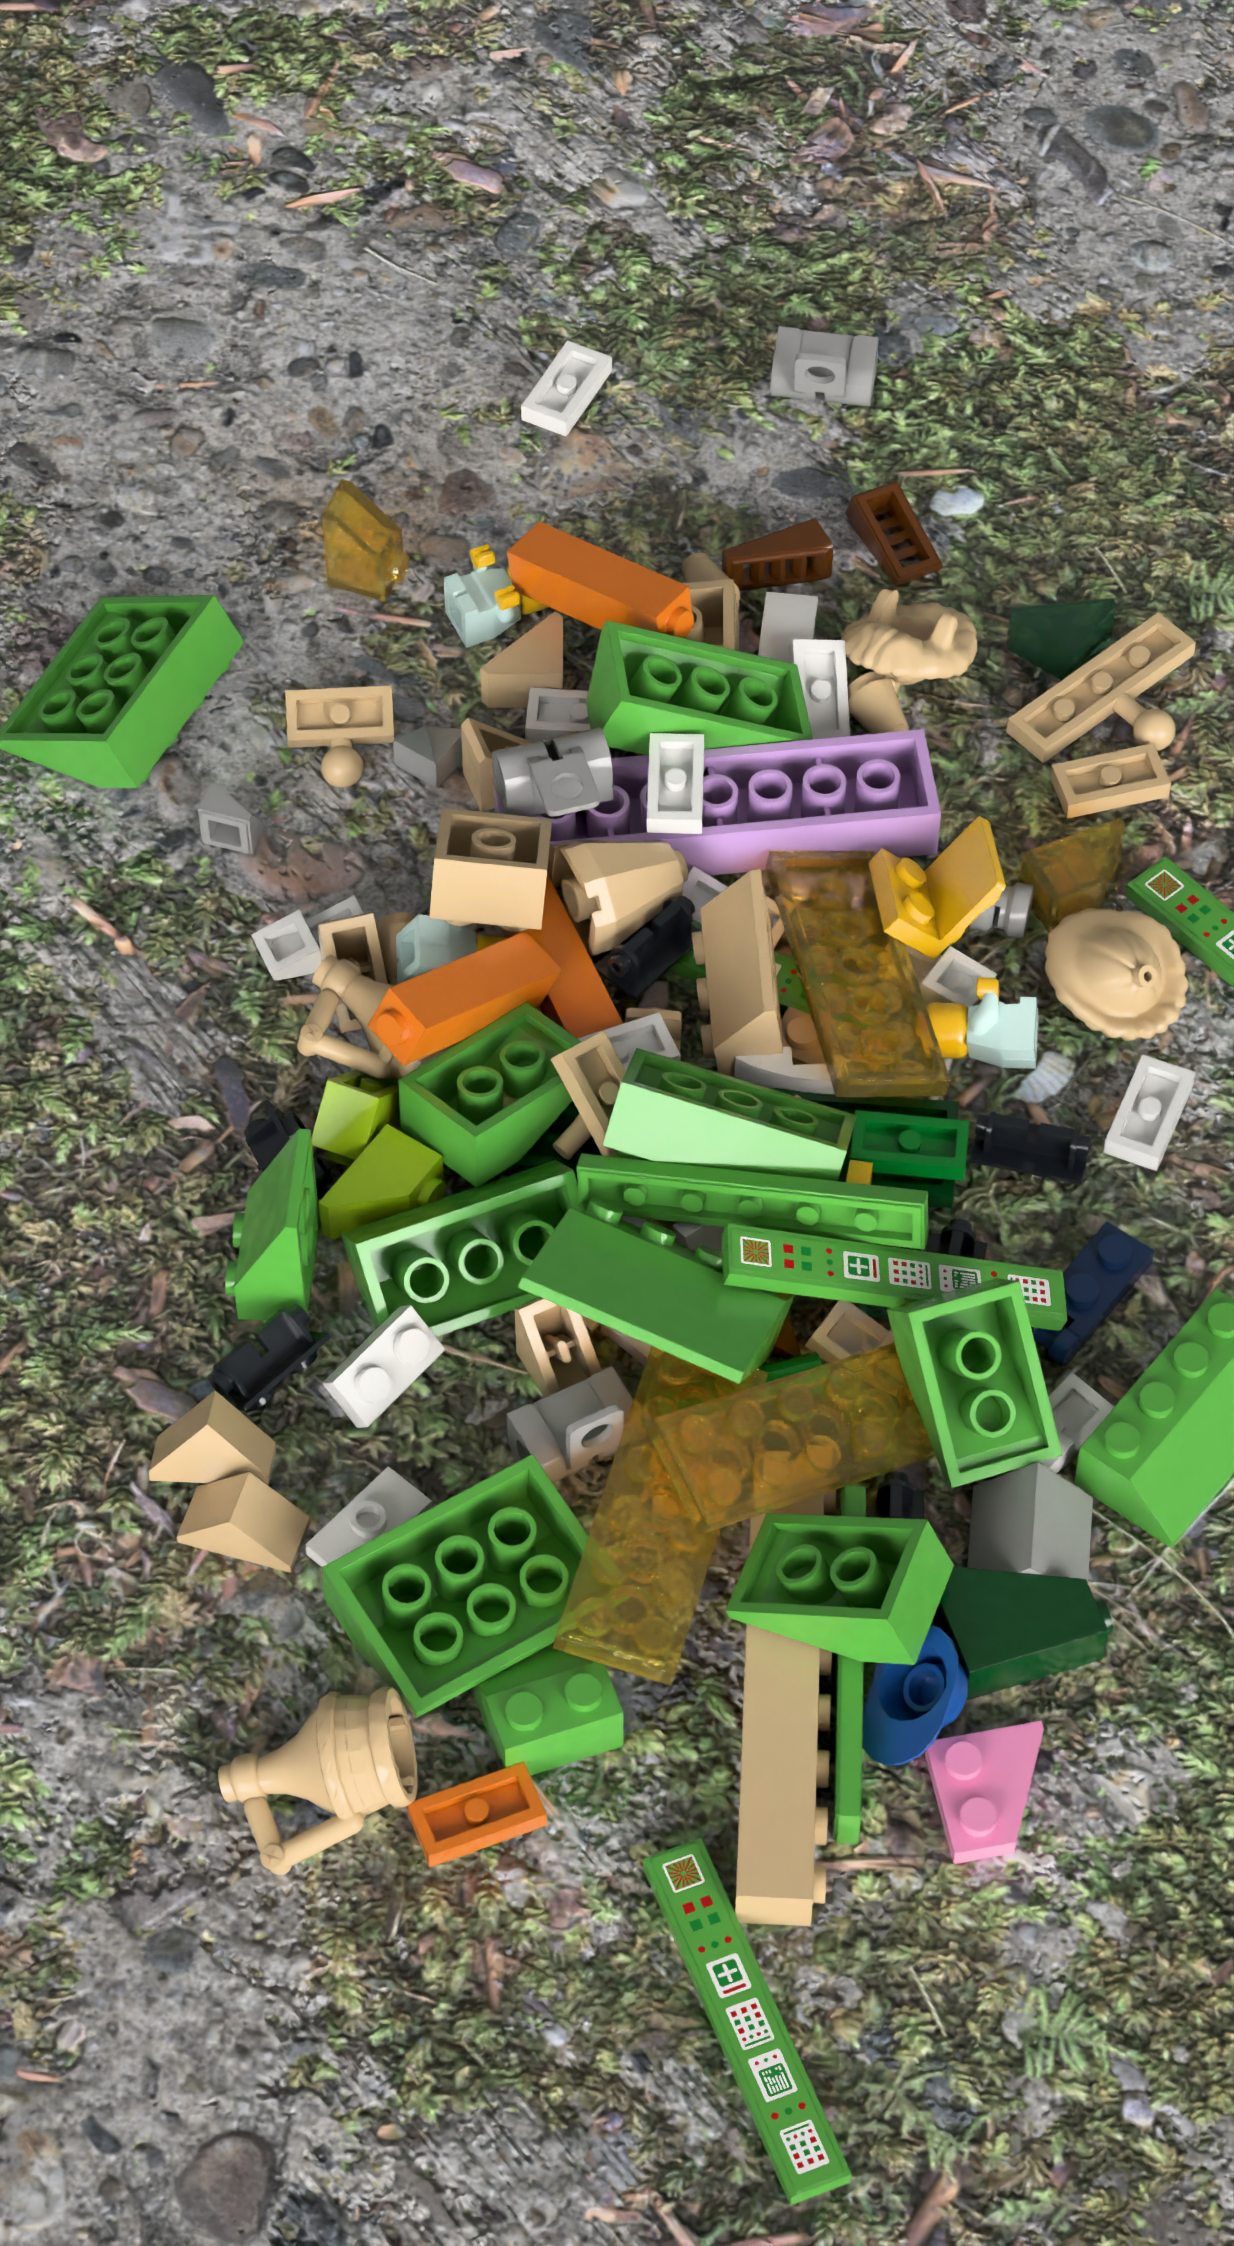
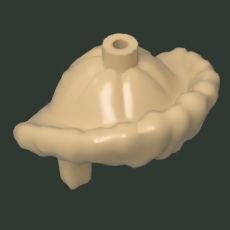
(911, 640)
(1117, 972)

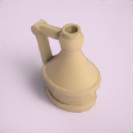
(344, 983)
(345, 1759)

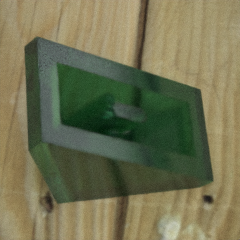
(1062, 634)

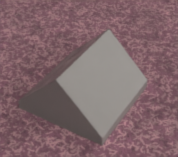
(1031, 1524)

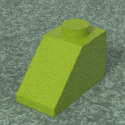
(354, 1113)
(383, 1181)

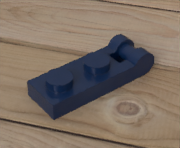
(1094, 1287)

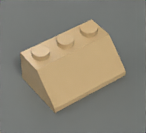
(739, 975)

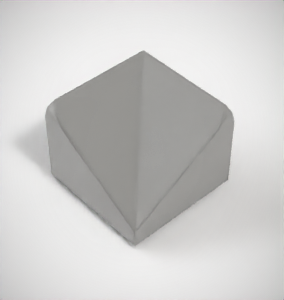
(429, 753)
(227, 822)

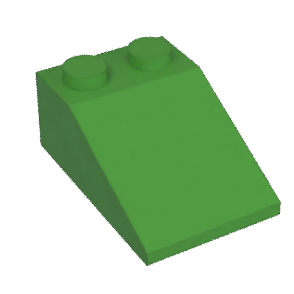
(488, 1094)
(277, 1235)
(976, 1380)
(844, 1584)
(550, 1711)

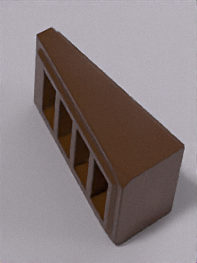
(891, 500)
(781, 558)

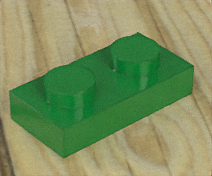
(911, 1144)

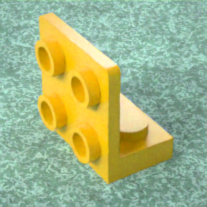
(938, 904)

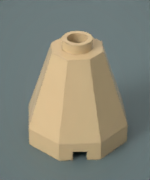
(614, 886)

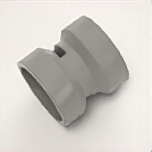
(1009, 912)

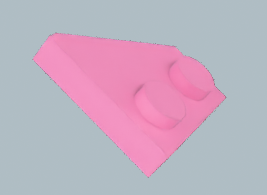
(984, 1787)

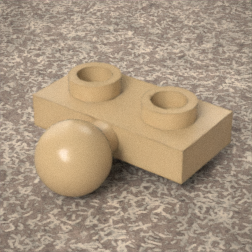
(340, 720)

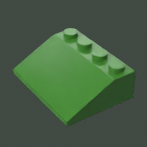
(123, 687)
(656, 1290)
(461, 1586)

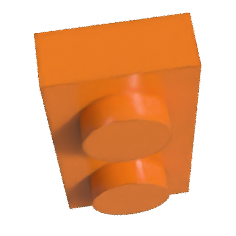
(477, 1814)

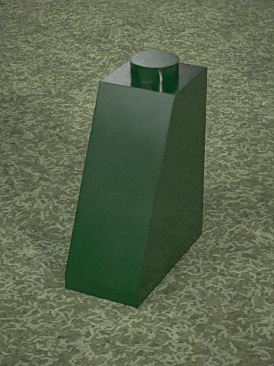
(1020, 1626)

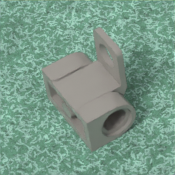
(824, 366)
(554, 775)
(572, 1425)

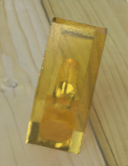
(361, 545)
(1073, 871)

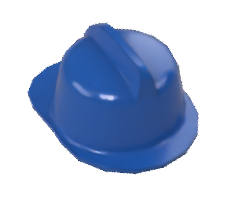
(913, 1701)

